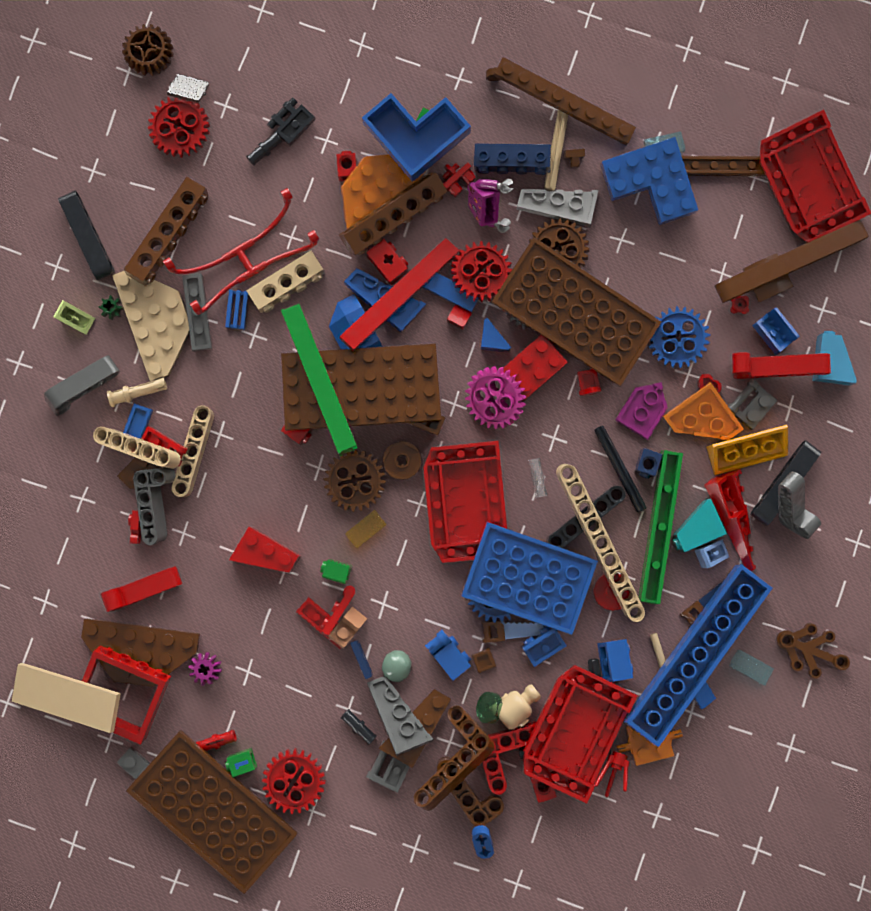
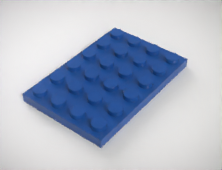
(529, 578)

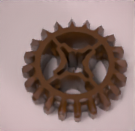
(135, 44)

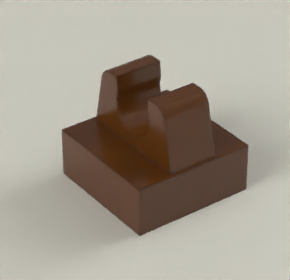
(574, 155)

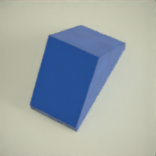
(492, 339)

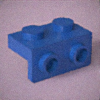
(775, 330)
(543, 646)

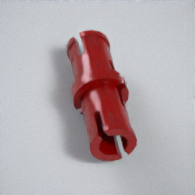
(228, 737)

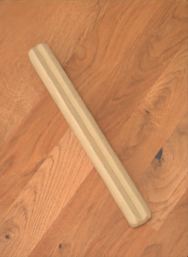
(556, 150)

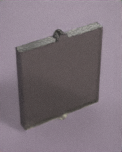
(188, 88)

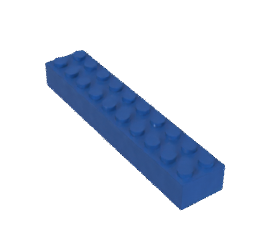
(697, 654)

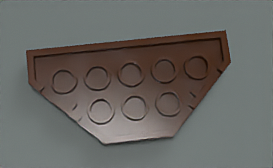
(155, 646)

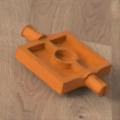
(646, 752)

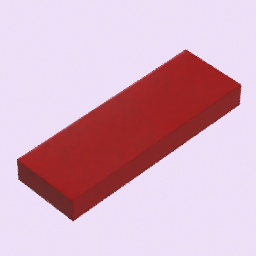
(315, 616)

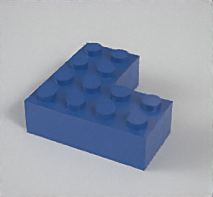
(416, 143)
(658, 170)

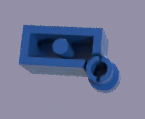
(448, 655)

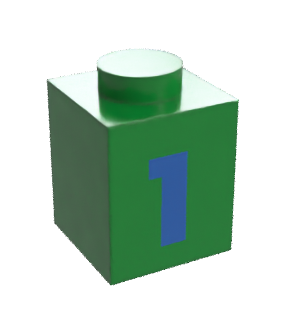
(241, 762)

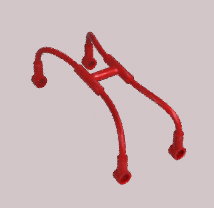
(239, 251)

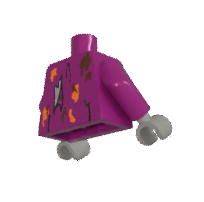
(484, 202)

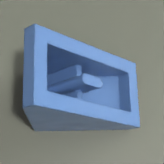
(712, 554)

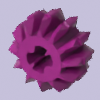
(207, 662)

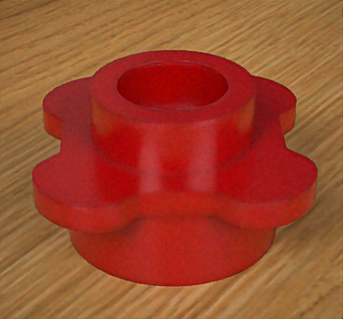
(744, 300)

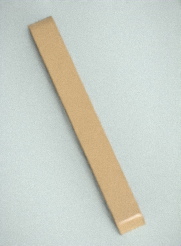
(604, 551)

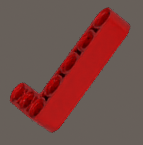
(779, 366)
(516, 742)

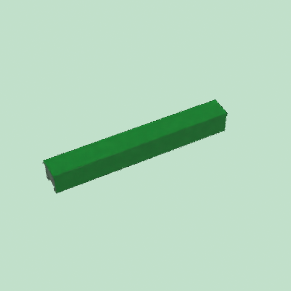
(319, 379)
(660, 527)

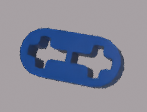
(479, 842)

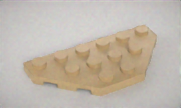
(156, 320)

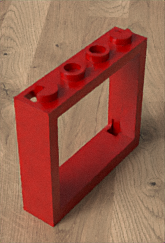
(141, 669)

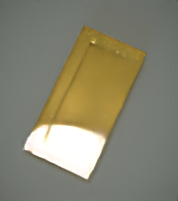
(365, 529)

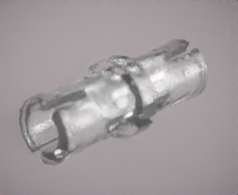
(537, 478)

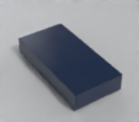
(361, 658)

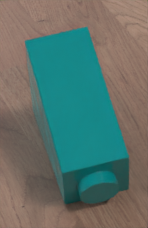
(699, 527)

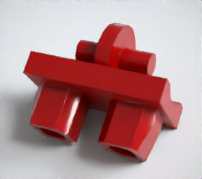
(464, 173)

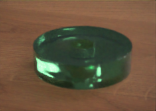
(489, 707)

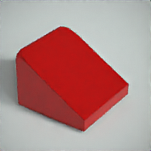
(459, 316)

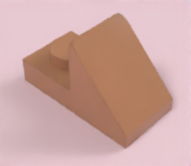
(347, 627)

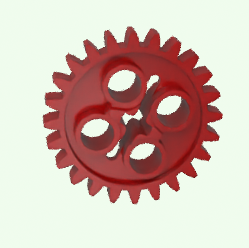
(170, 141)
(469, 260)
(279, 772)

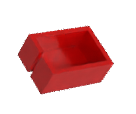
(535, 365)

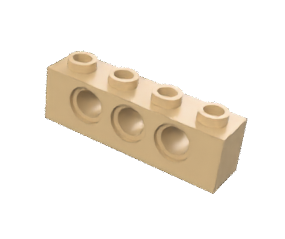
(289, 272)

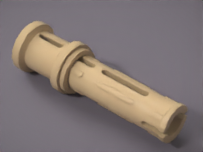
(128, 394)

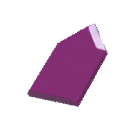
(643, 410)

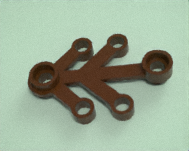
(808, 649)

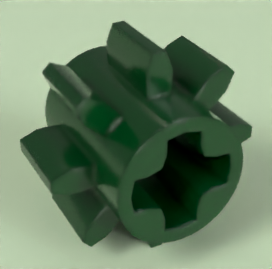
(107, 304)

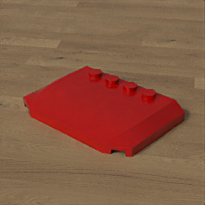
(811, 178)
(463, 496)
(576, 732)

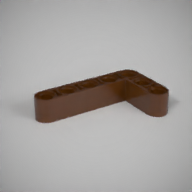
(457, 761)

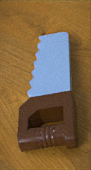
(510, 631)

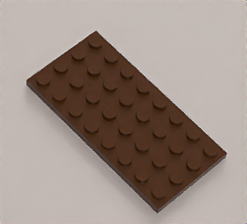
(576, 312)
(370, 384)
(212, 811)

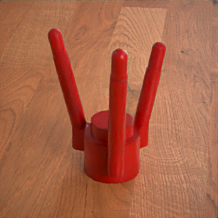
(617, 762)

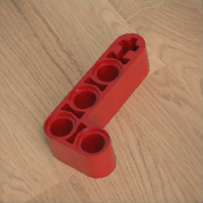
(141, 589)

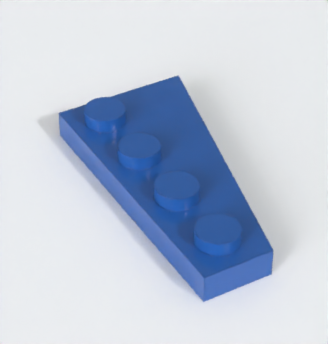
(371, 290)

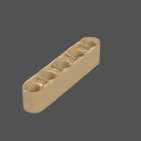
(112, 439)
(200, 444)

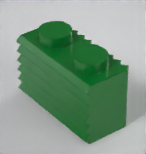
(336, 571)

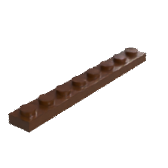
(564, 101)

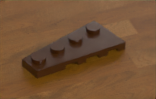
(428, 714)

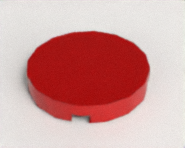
(604, 595)

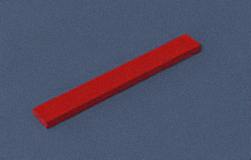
(399, 294)

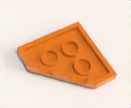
(704, 416)

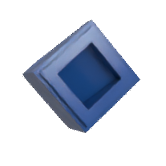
(704, 696)

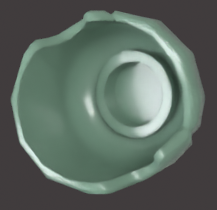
(396, 666)

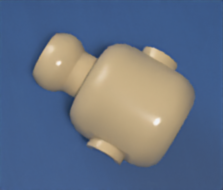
(517, 707)

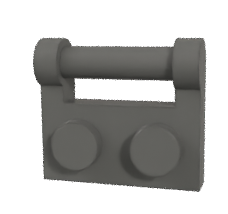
(756, 408)
(394, 773)

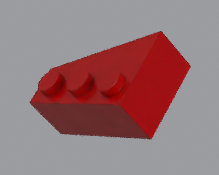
(264, 552)

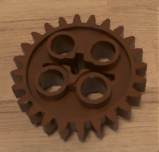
(550, 234)
(357, 498)

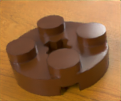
(398, 450)

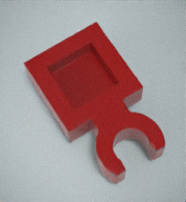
(134, 522)

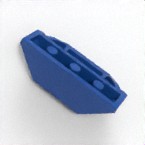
(345, 314)

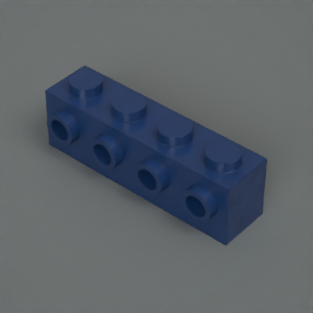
(512, 158)

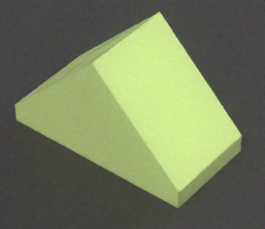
(74, 317)

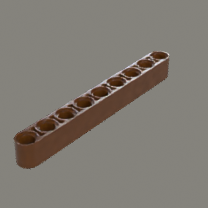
(791, 261)

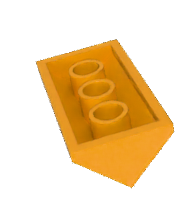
(749, 450)

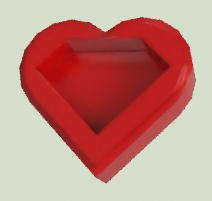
(704, 379)

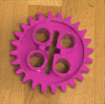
(508, 389)

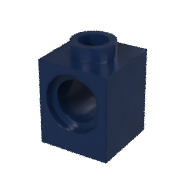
(654, 457)

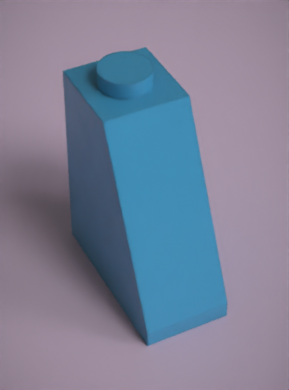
(841, 366)

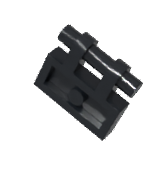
(295, 125)

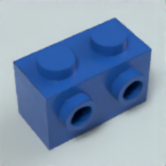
(615, 660)

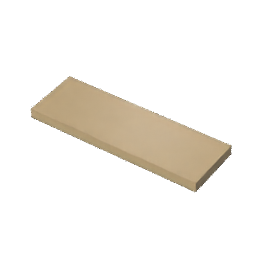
(66, 697)

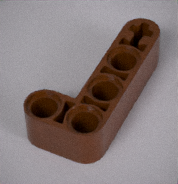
(475, 806)

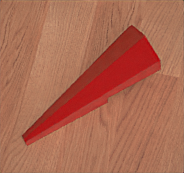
(728, 501)

